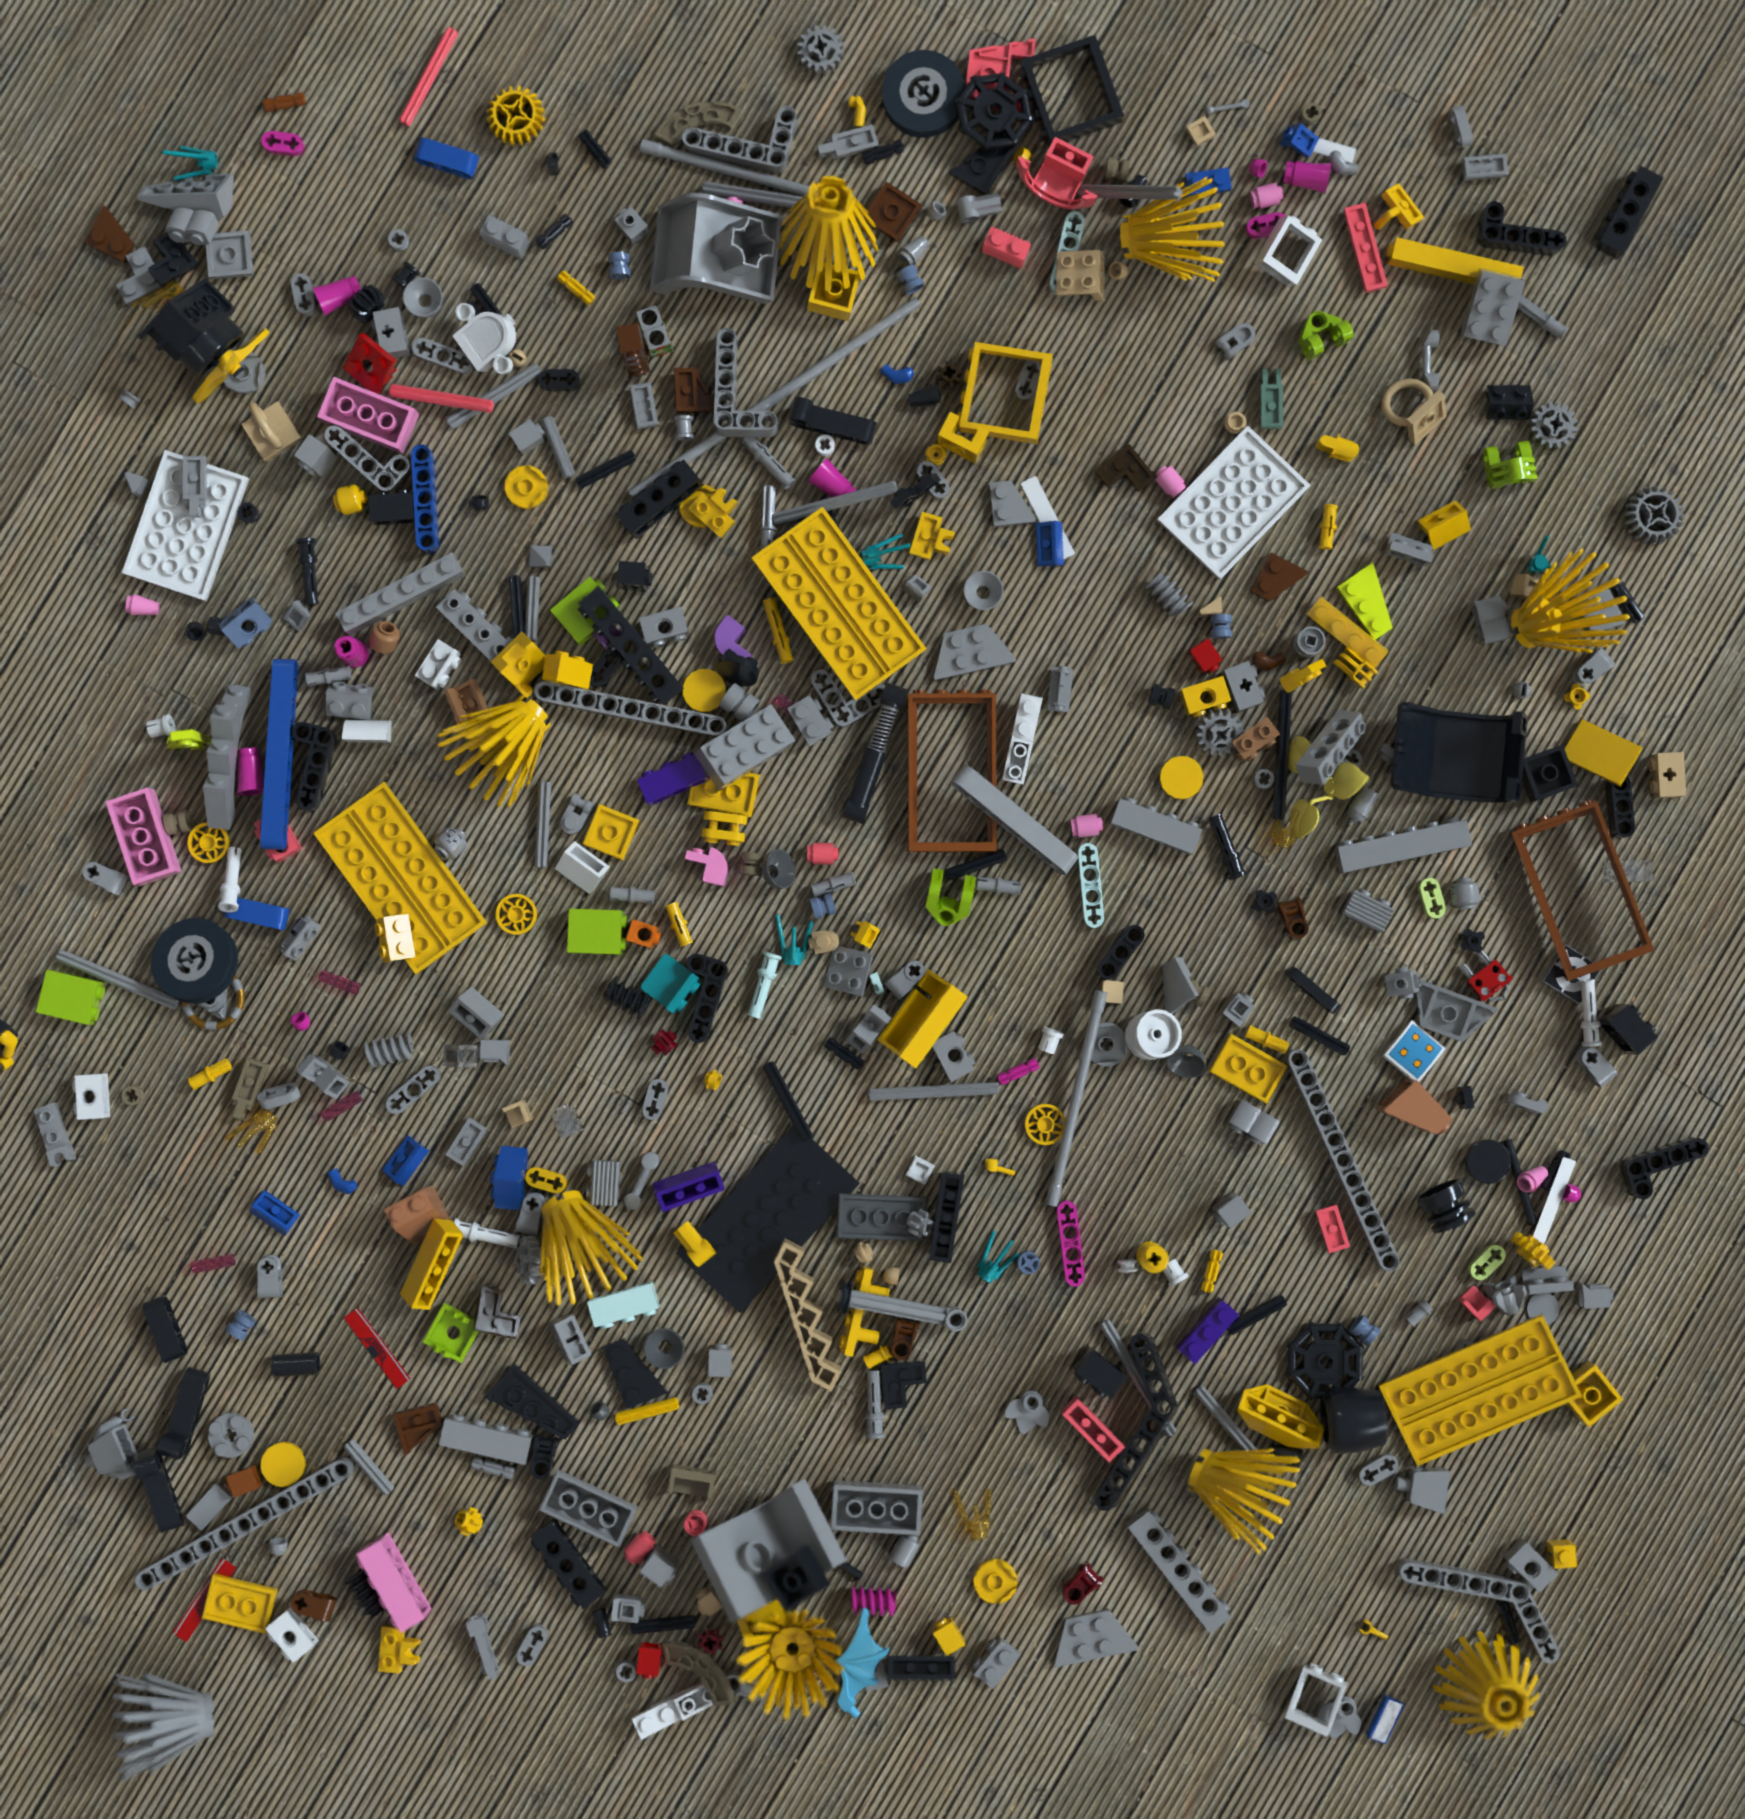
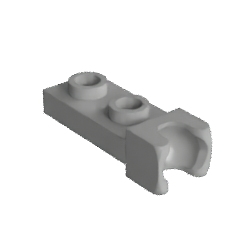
(54, 1134)
(478, 1627)

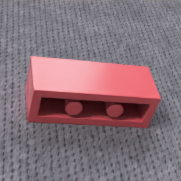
(1092, 1428)

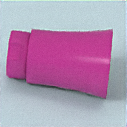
(1308, 175)
(336, 294)
(831, 480)
(358, 654)
(249, 772)

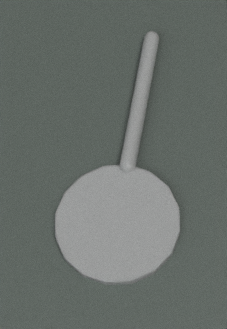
(1543, 1304)

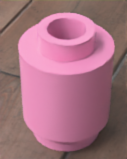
(1266, 196)
(1170, 481)
(1086, 825)

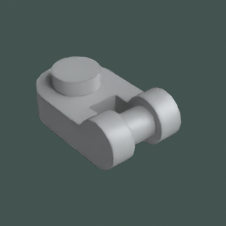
(1242, 335)
(571, 821)
(1519, 1100)

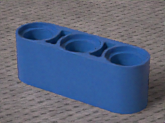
(446, 158)
(260, 914)

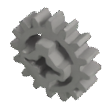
(830, 47)
(1557, 417)
(1219, 741)
(528, 1260)

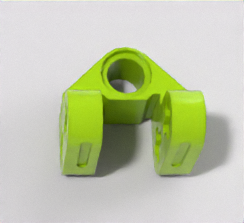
(1311, 342)
(1510, 471)
(956, 909)

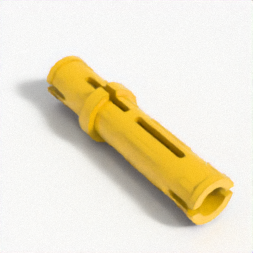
(784, 654)

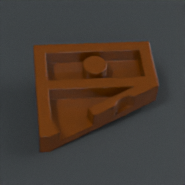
(109, 236)
(691, 392)
(1276, 577)
(417, 1424)

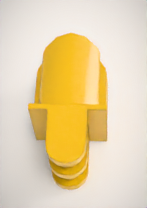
(1338, 447)
(1355, 663)

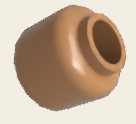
(384, 637)

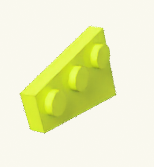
(1366, 601)
(187, 739)

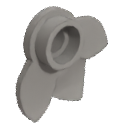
(1026, 1414)
(1344, 1719)

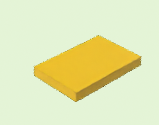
(1602, 752)
(733, 799)
(1248, 1068)
(239, 1603)

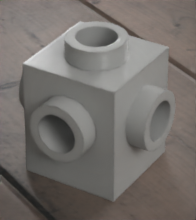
(1396, 986)

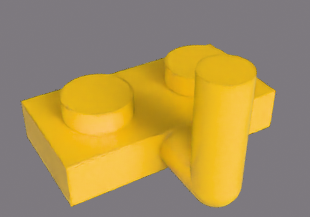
(1401, 207)

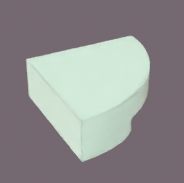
(876, 983)

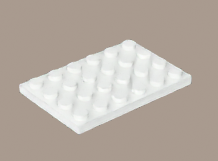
(1233, 502)
(172, 545)

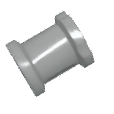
(683, 428)

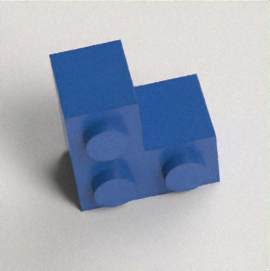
(509, 1177)

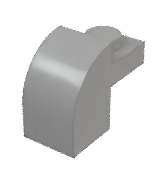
(868, 1029)
(323, 1075)

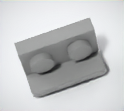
(1409, 550)
(1544, 1281)
(995, 1662)

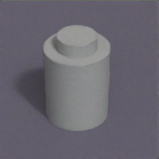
(905, 1550)

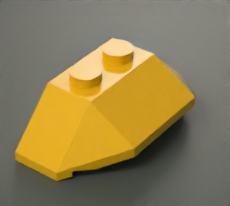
(1280, 1417)

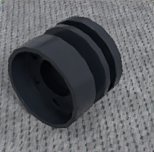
(1448, 1211)

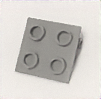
(848, 970)

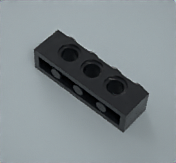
(1647, 184)
(672, 497)
(946, 1216)
(567, 1550)

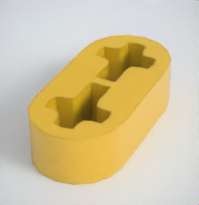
(545, 1185)

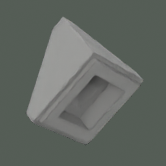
(540, 556)
(297, 615)

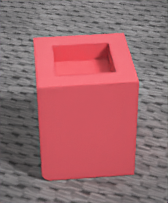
(1476, 1303)

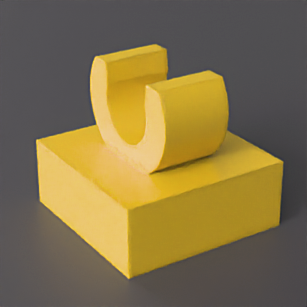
(866, 934)

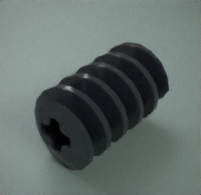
(627, 997)
(365, 1593)

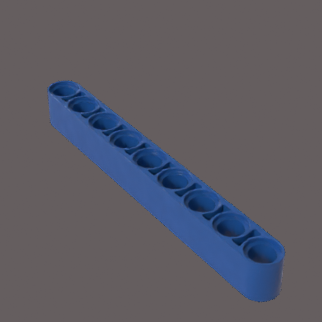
(279, 754)

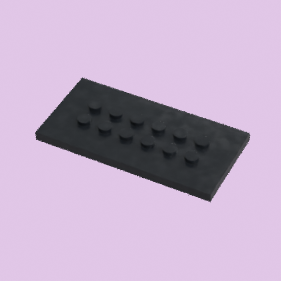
(779, 1199)

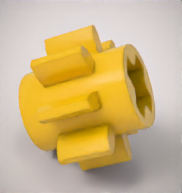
(468, 1521)

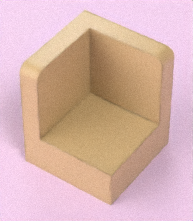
(518, 1113)

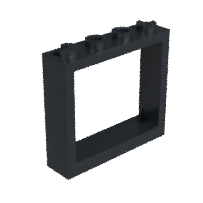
(1040, 113)

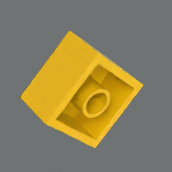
(839, 300)
(1597, 1394)

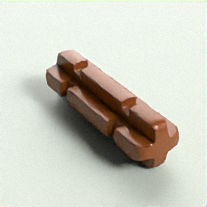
(284, 102)

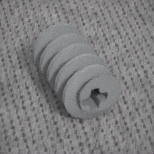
(1169, 595)
(390, 1050)

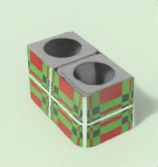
(653, 350)

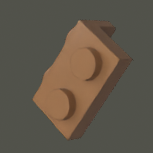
(465, 699)
(1253, 739)

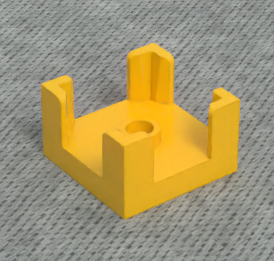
(960, 445)
(520, 663)

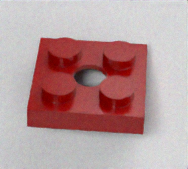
(381, 361)

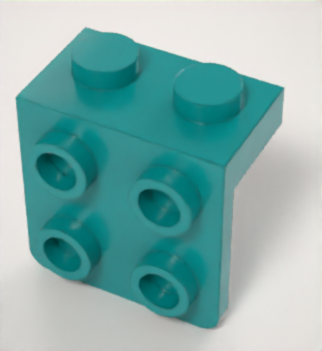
(671, 983)

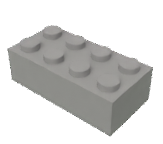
(745, 747)
(877, 1507)

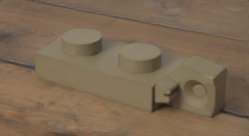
(248, 1086)

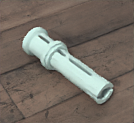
(766, 973)

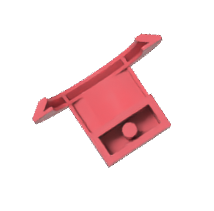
(1059, 176)

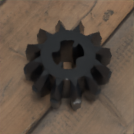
(366, 302)

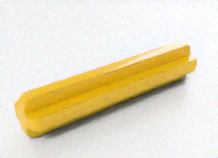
(647, 1411)

